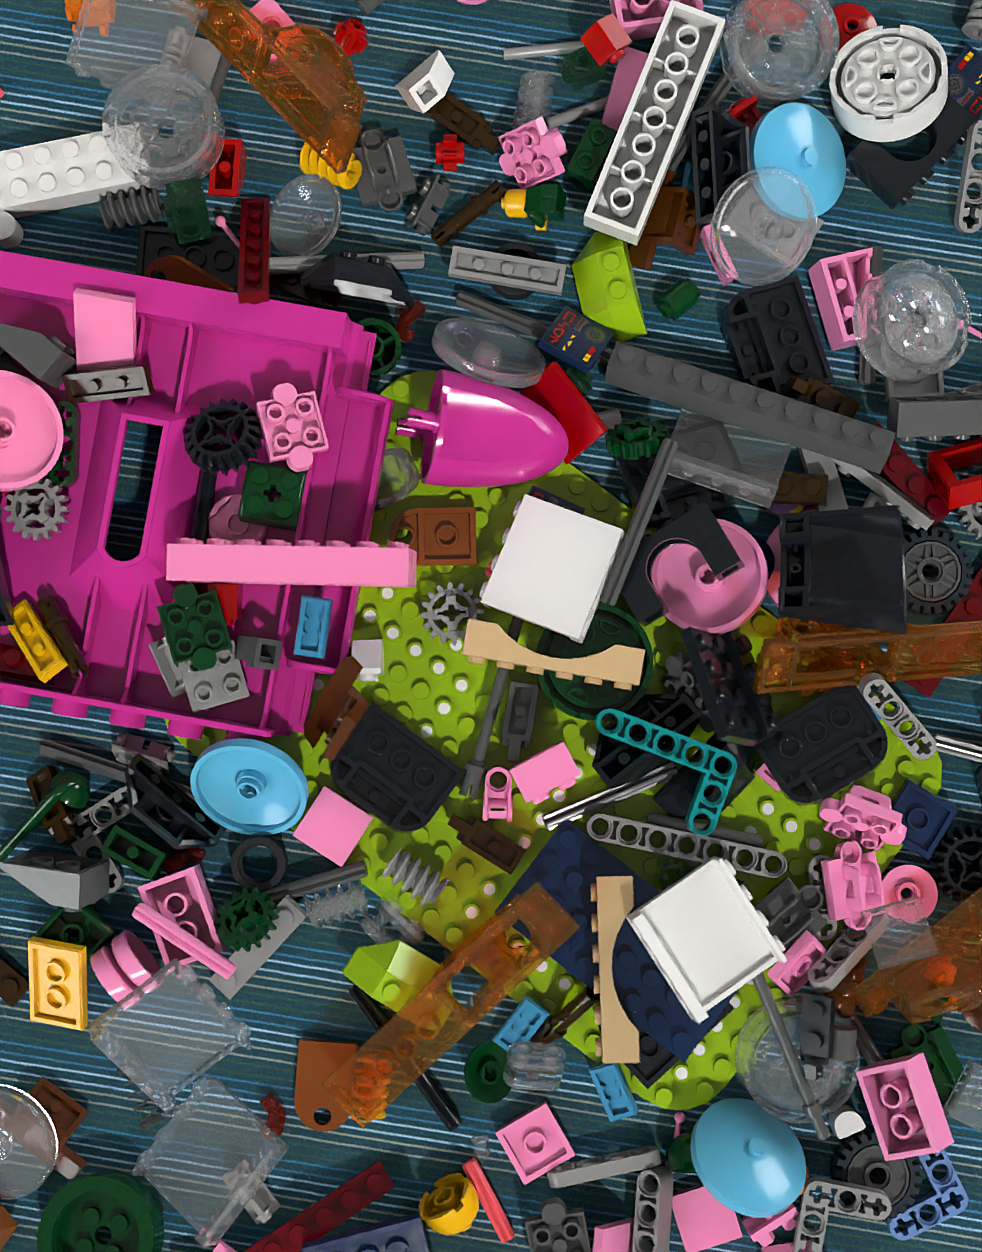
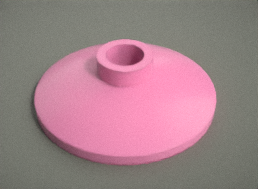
(916, 880)

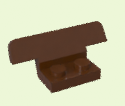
(669, 223)
(337, 709)
(66, 1118)

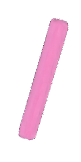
(184, 940)

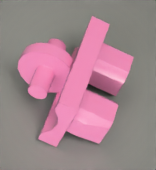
(761, 1228)

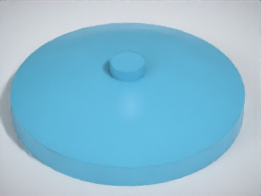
(804, 144)
(249, 786)
(747, 1158)

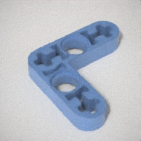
(941, 1191)

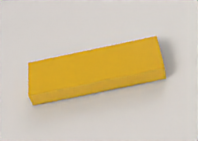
(36, 642)

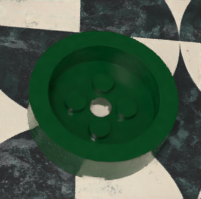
(584, 700)
(97, 1201)

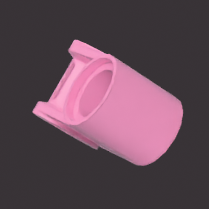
(497, 797)

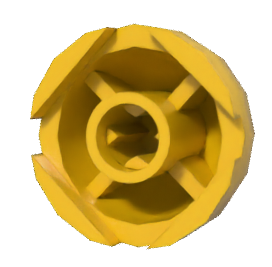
(451, 1205)

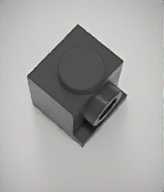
(259, 652)

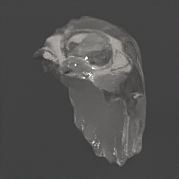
(398, 477)

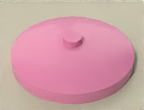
(28, 432)
(698, 597)

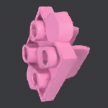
(532, 153)
(292, 427)
(863, 820)
(852, 883)

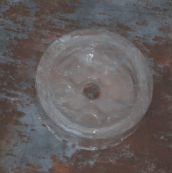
(807, 51)
(159, 98)
(886, 325)
(767, 1074)

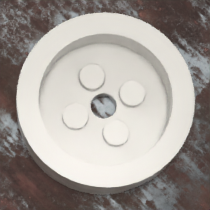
(888, 107)

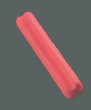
(488, 1200)

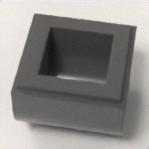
(844, 1043)

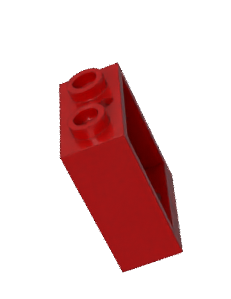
(940, 467)

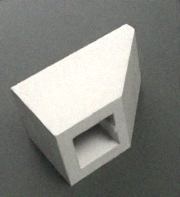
(426, 83)
(371, 657)

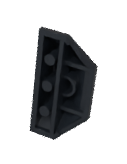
(718, 156)
(357, 277)
(623, 763)
(679, 790)
(168, 808)

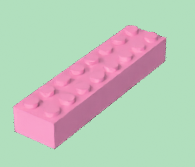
(291, 565)

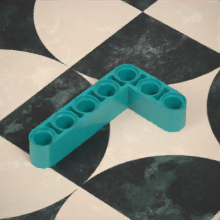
(678, 754)

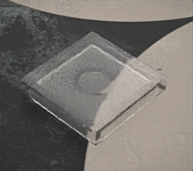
(899, 932)
(966, 1097)

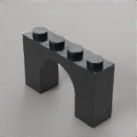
(893, 178)
(694, 528)

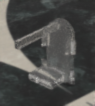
(481, 1151)

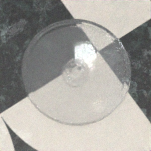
(763, 226)
(488, 352)
(26, 1143)

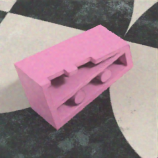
(836, 286)

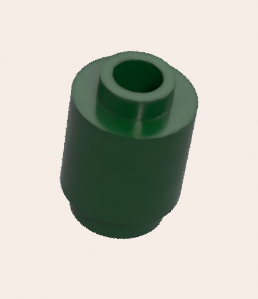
(678, 299)

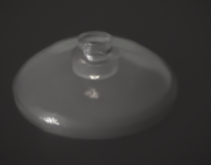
(305, 216)

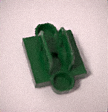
(194, 627)
(938, 1052)

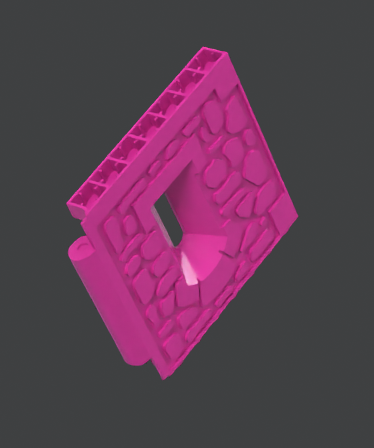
(197, 352)

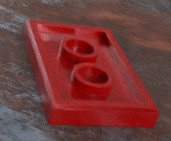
(569, 407)

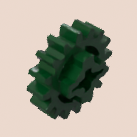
(636, 438)
(246, 919)

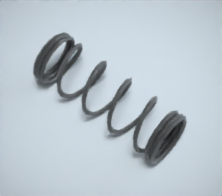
(147, 1122)

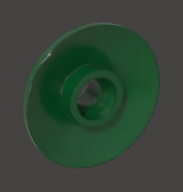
(492, 1086)

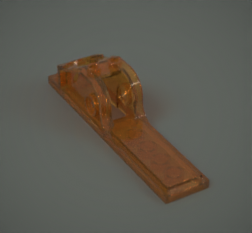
(321, 76)
(920, 654)
(950, 973)
(435, 1019)

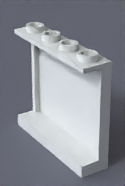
(552, 567)
(706, 936)

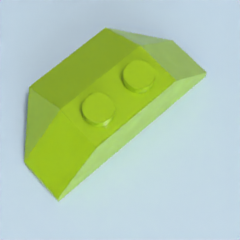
(609, 287)
(390, 972)

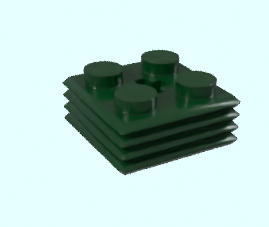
(255, 505)
(93, 929)

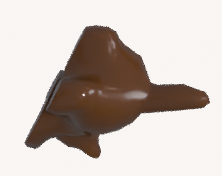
(844, 991)

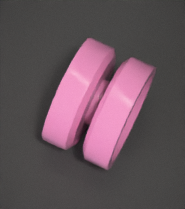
(123, 965)

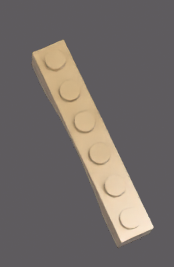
(490, 642)
(618, 1035)

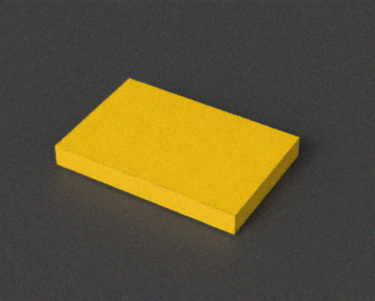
(58, 983)

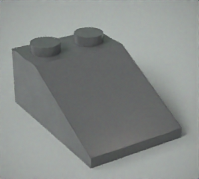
(41, 355)
(60, 877)

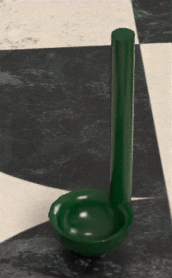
(67, 786)

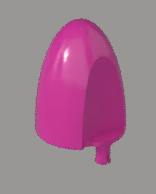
(483, 434)

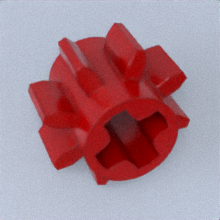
(351, 36)
(449, 152)

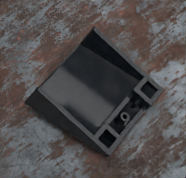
(844, 568)

